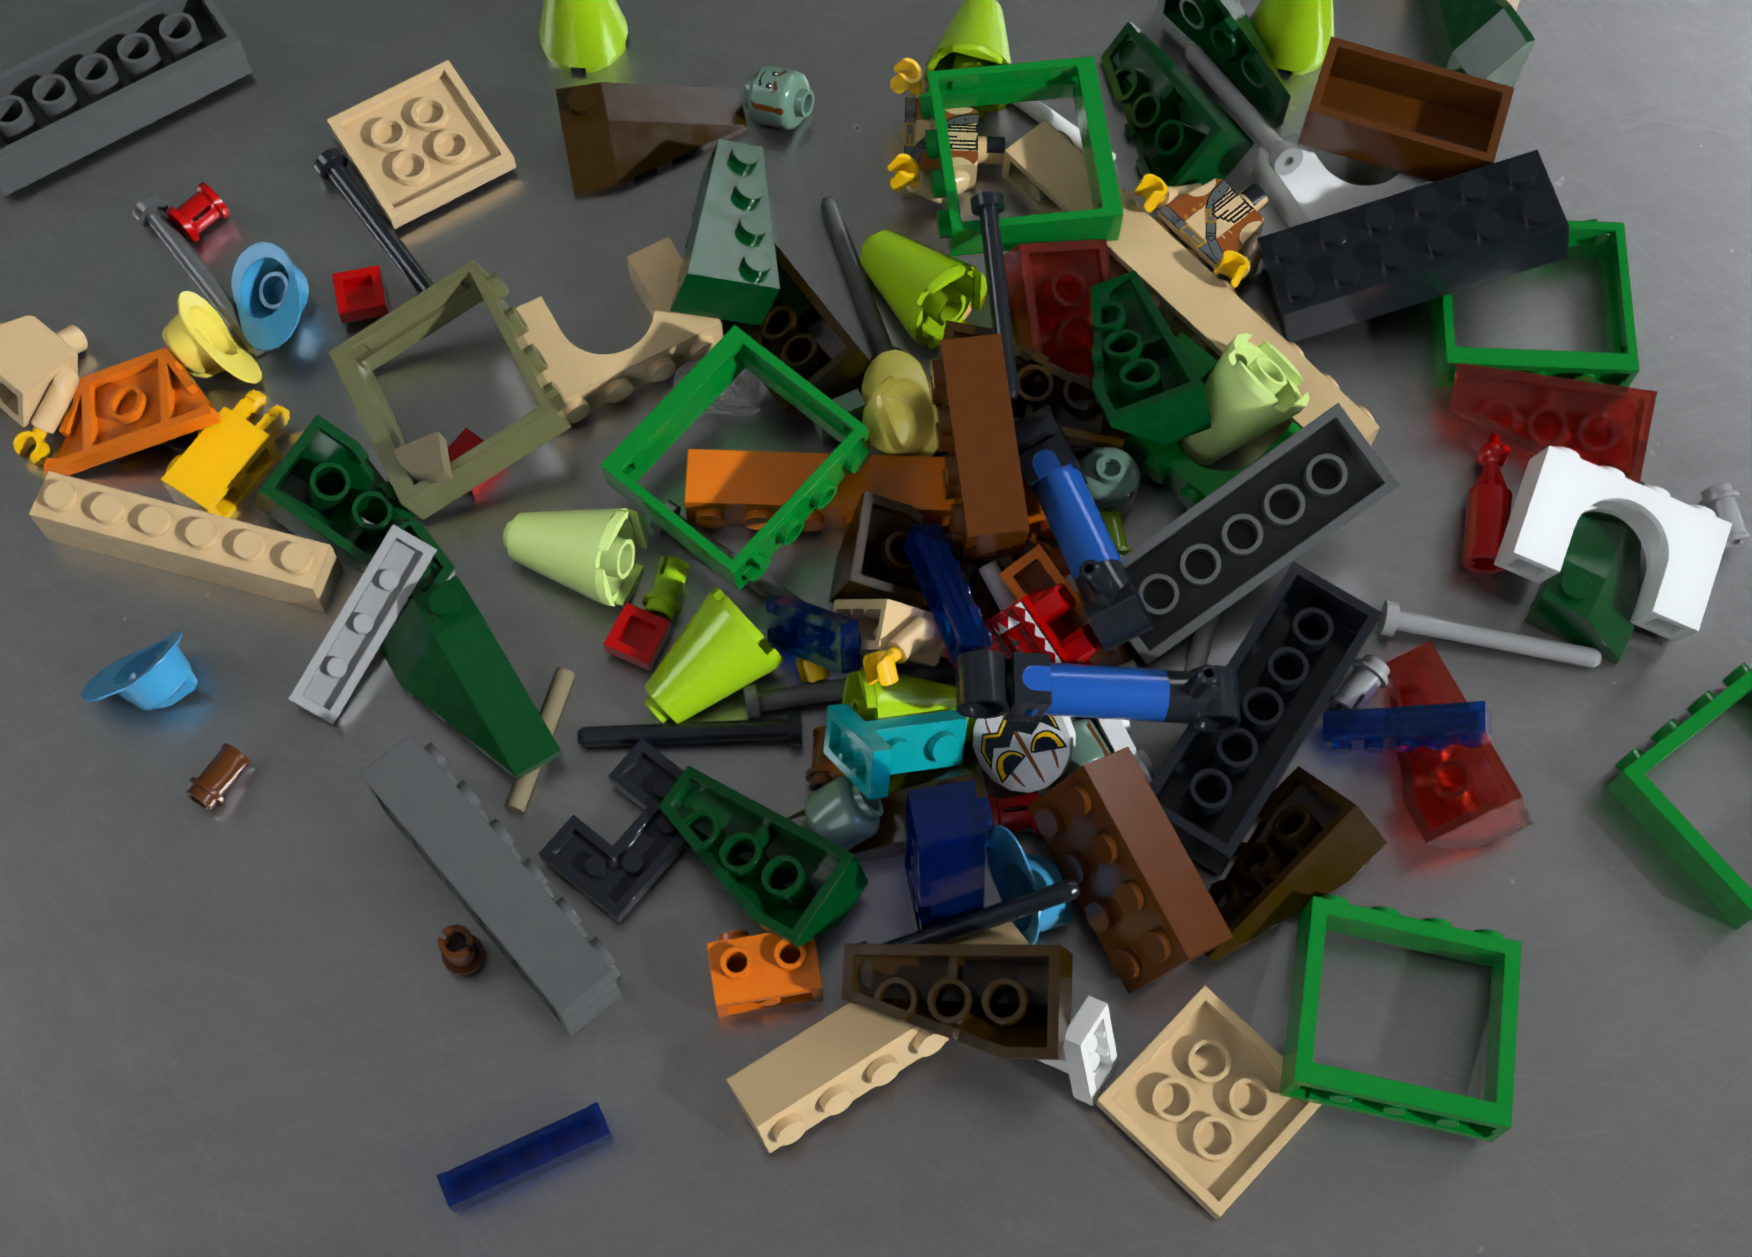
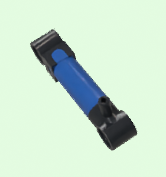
(1079, 530)
(1034, 687)

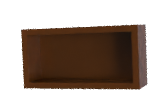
(1404, 113)
(981, 448)
(1130, 870)

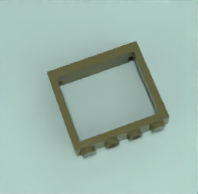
(408, 325)

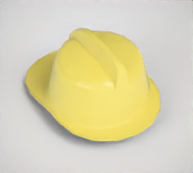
(205, 343)
(899, 406)

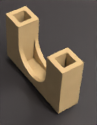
(670, 342)

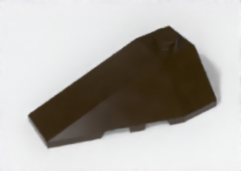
(1301, 849)

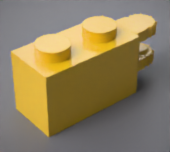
(227, 458)

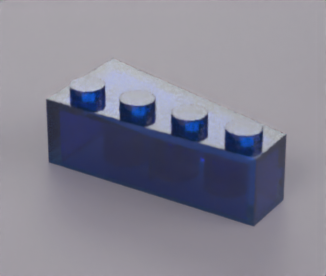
(945, 851)

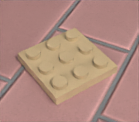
(421, 144)
(1207, 1102)

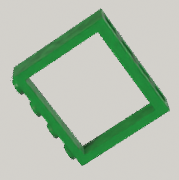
(1021, 84)
(1615, 367)
(681, 409)
(1664, 820)
(1387, 1097)

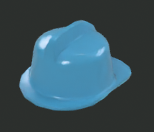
(268, 295)
(147, 677)
(1022, 873)

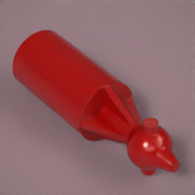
(1487, 510)

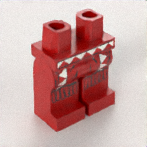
(1036, 627)

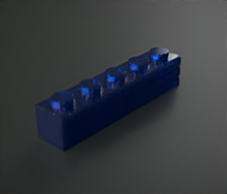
(946, 590)
(1407, 727)
(524, 1157)

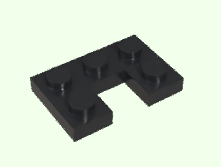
(624, 872)

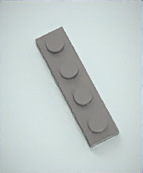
(362, 624)

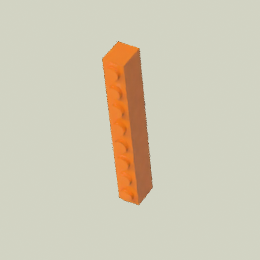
(754, 485)

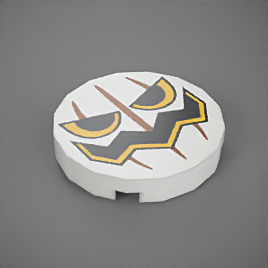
(1024, 753)

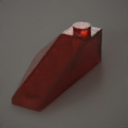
(1053, 298)
(1535, 410)
(1454, 792)

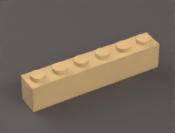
(187, 541)
(836, 1063)

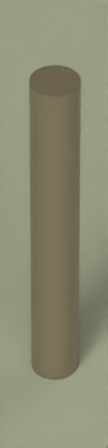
(550, 712)

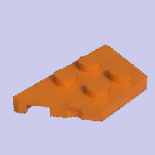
(130, 411)

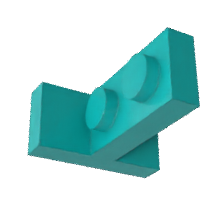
(883, 747)

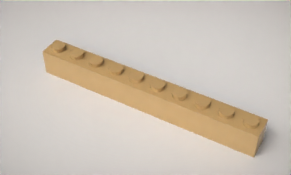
(1190, 297)

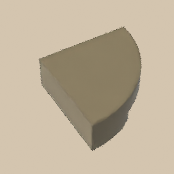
(426, 458)

